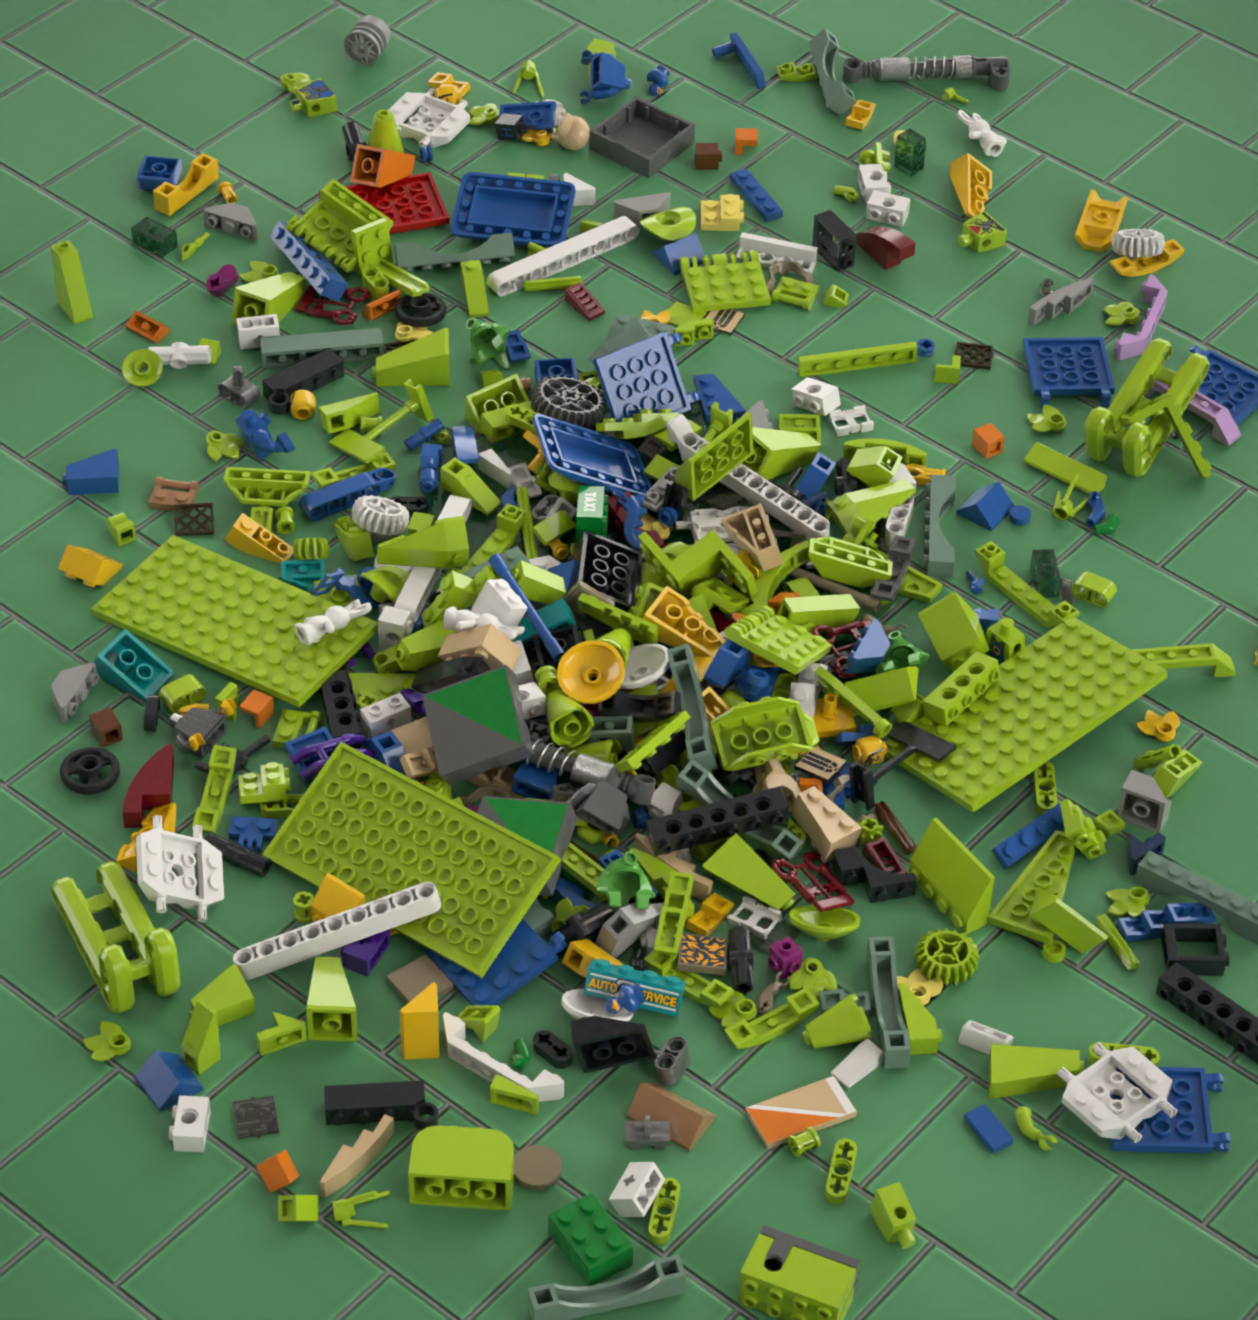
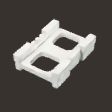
(849, 416)
(758, 913)

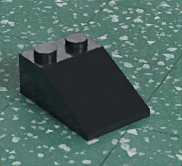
(610, 1042)

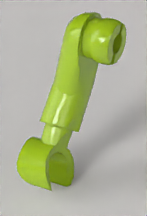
(1026, 1126)

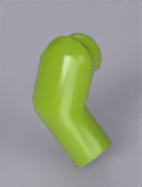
(590, 834)

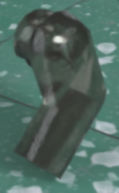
(1045, 287)
(1065, 590)

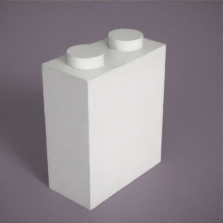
(501, 601)

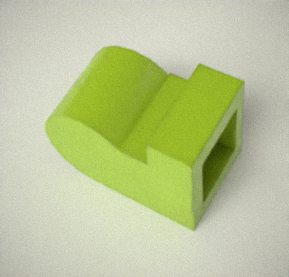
(120, 524)

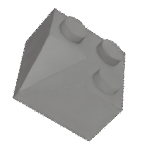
(1143, 803)

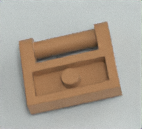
(166, 499)

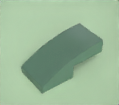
(832, 997)

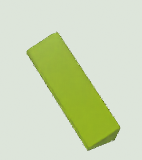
(1064, 468)

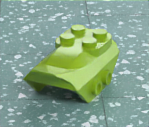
(762, 732)

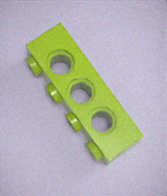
(961, 688)

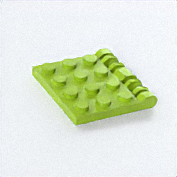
(725, 284)
(778, 640)

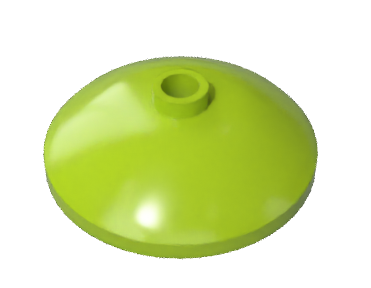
(826, 924)

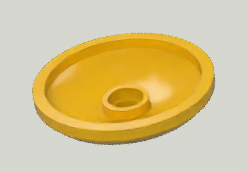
(588, 661)

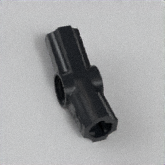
(352, 137)
(584, 924)

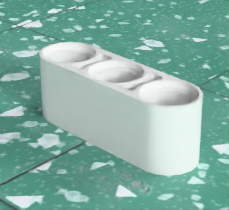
(899, 521)

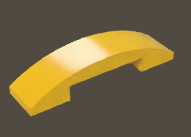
(1147, 265)

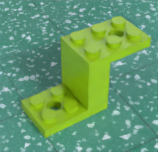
(698, 563)

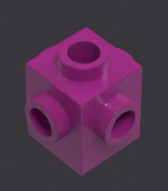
(785, 957)

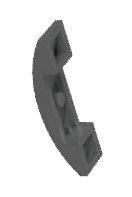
(900, 554)

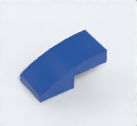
(516, 348)
(849, 738)

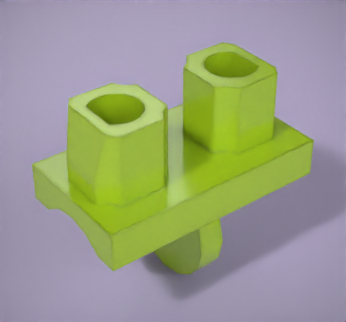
(876, 157)
(865, 528)

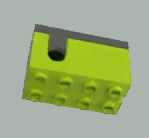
(797, 1278)

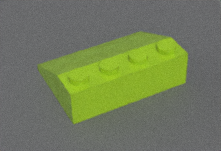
(717, 458)
(953, 878)

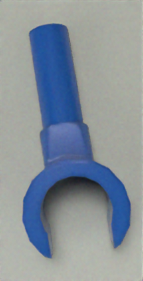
(975, 585)

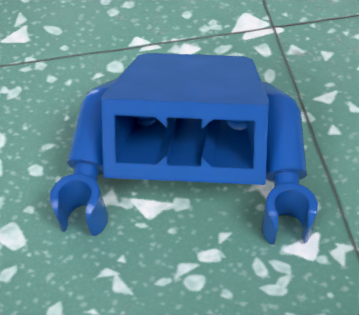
(606, 76)

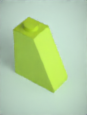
(228, 996)

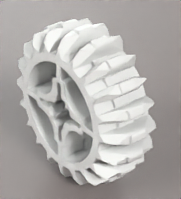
(1138, 243)
(380, 515)

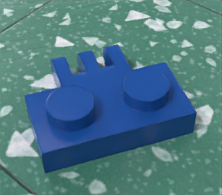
(253, 831)

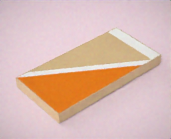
(792, 1112)

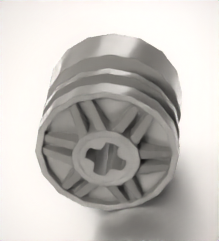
(367, 40)

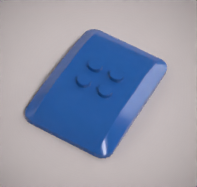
(512, 204)
(590, 456)

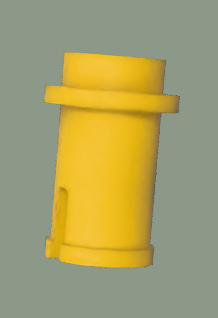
(225, 189)
(560, 550)

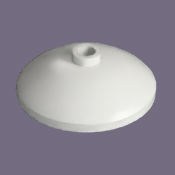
(645, 665)
(585, 1006)

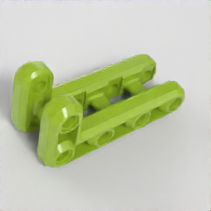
(1143, 442)
(100, 950)

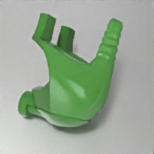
(488, 342)
(901, 655)
(623, 881)

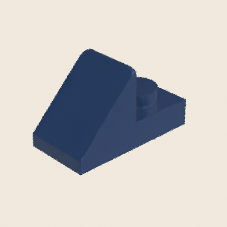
(1137, 850)

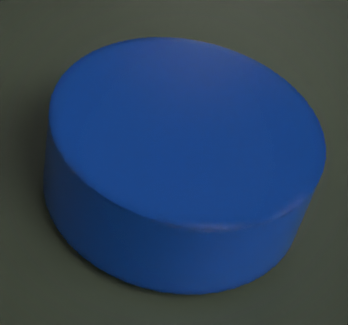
(1020, 515)

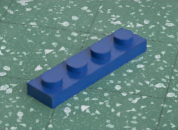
(756, 195)
(1029, 837)

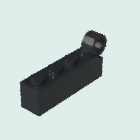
(305, 375)
(371, 1101)

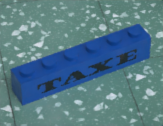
(309, 263)

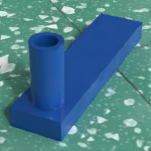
(745, 57)

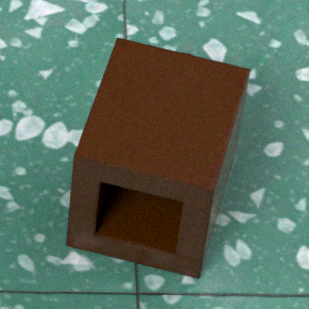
(707, 156)
(106, 727)

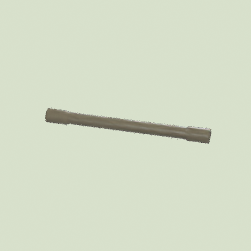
(861, 598)

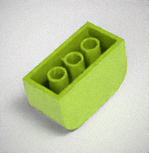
(462, 1168)

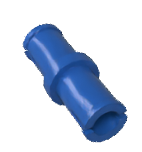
(424, 434)

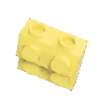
(722, 214)

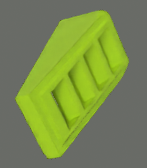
(513, 1096)

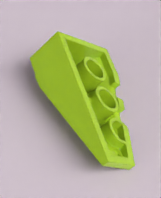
(869, 503)
(435, 547)

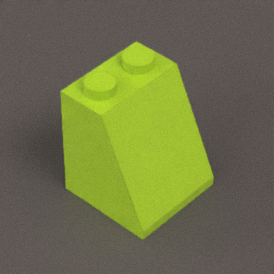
(954, 630)

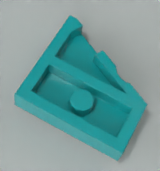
(302, 573)

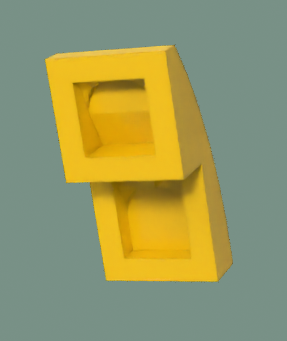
(444, 78)
(860, 114)
(710, 916)

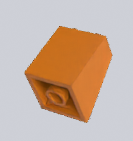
(380, 166)

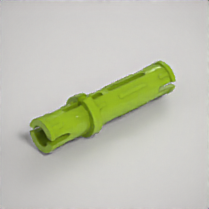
(1153, 758)

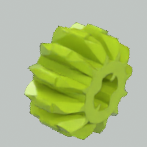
(310, 548)

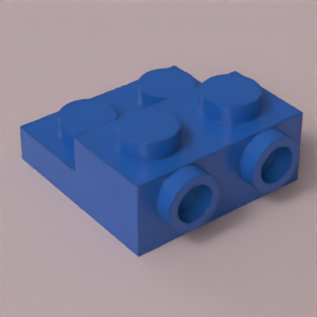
(312, 738)

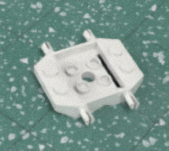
(435, 121)
(704, 520)
(163, 850)
(1091, 1090)

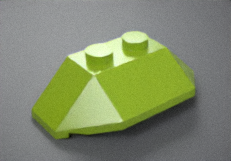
(265, 485)
(848, 562)

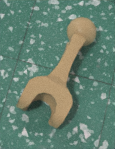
(773, 775)

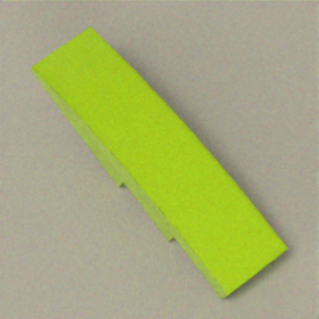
(674, 913)

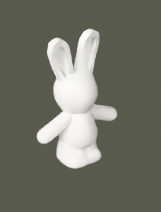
(980, 130)
(334, 619)
(465, 619)

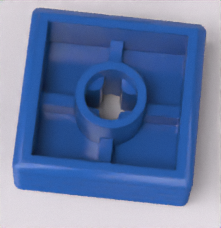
(156, 171)
(554, 367)

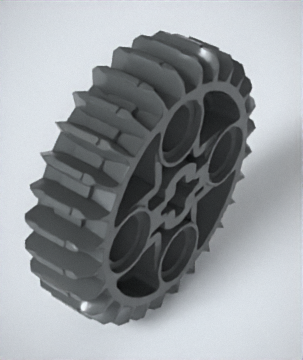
(569, 401)

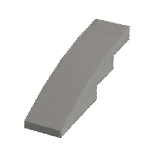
(1061, 300)

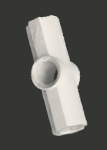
(180, 354)

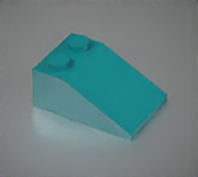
(132, 666)

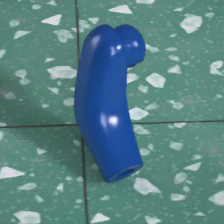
(509, 497)
(1097, 507)

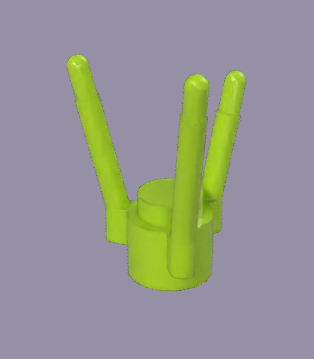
(528, 71)
(1064, 508)
(345, 1209)

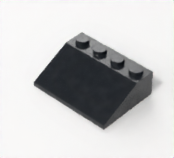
(608, 568)

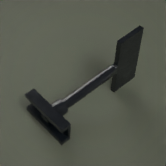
(676, 497)
(916, 740)

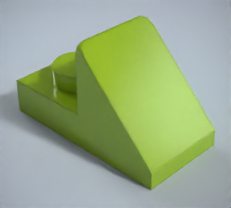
(481, 1019)
(285, 1033)

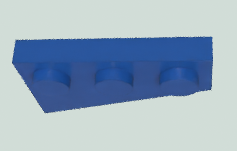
(535, 115)
(714, 391)

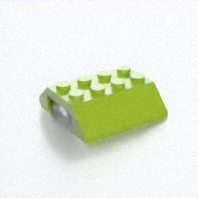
(330, 223)

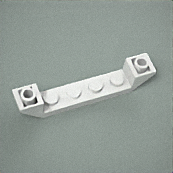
(546, 1085)

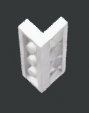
(777, 251)

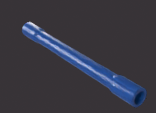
(549, 641)

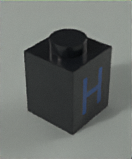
(510, 127)

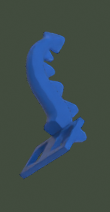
(634, 512)
(346, 584)

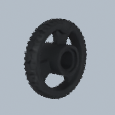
(420, 310)
(89, 769)

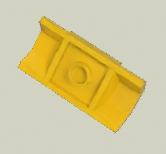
(1099, 222)

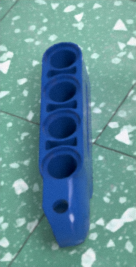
(345, 492)

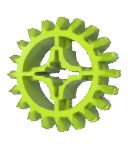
(947, 949)

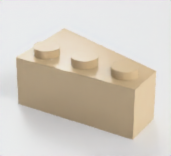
(754, 535)
(482, 642)
(824, 823)

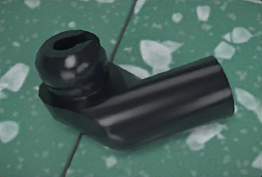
(636, 959)

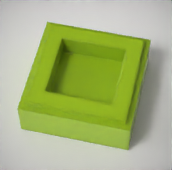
(1109, 823)

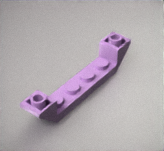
(1135, 345)
(1224, 427)

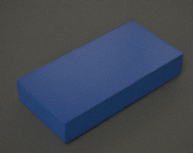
(988, 1128)

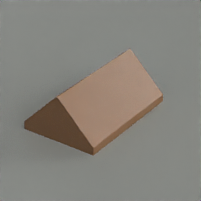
(686, 1119)

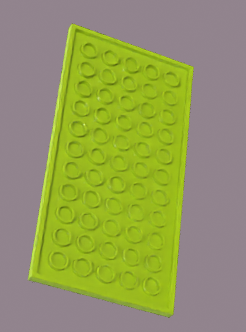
(231, 620)
(1033, 712)
(396, 833)

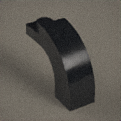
(642, 707)

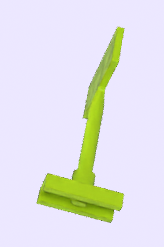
(718, 423)
(363, 447)

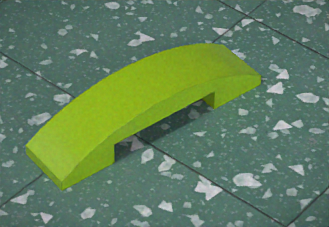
(910, 454)
(328, 477)
(216, 788)
(696, 987)
(774, 1023)

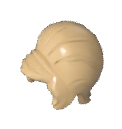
(572, 132)

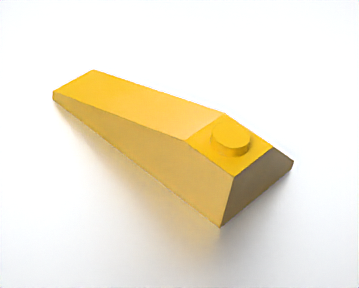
(971, 183)
(682, 625)
(128, 855)

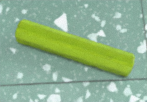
(553, 283)
(1117, 942)

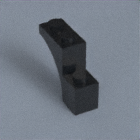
(878, 884)

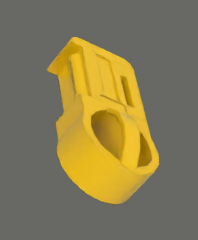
(924, 474)

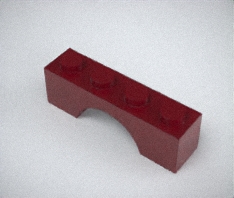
(617, 516)

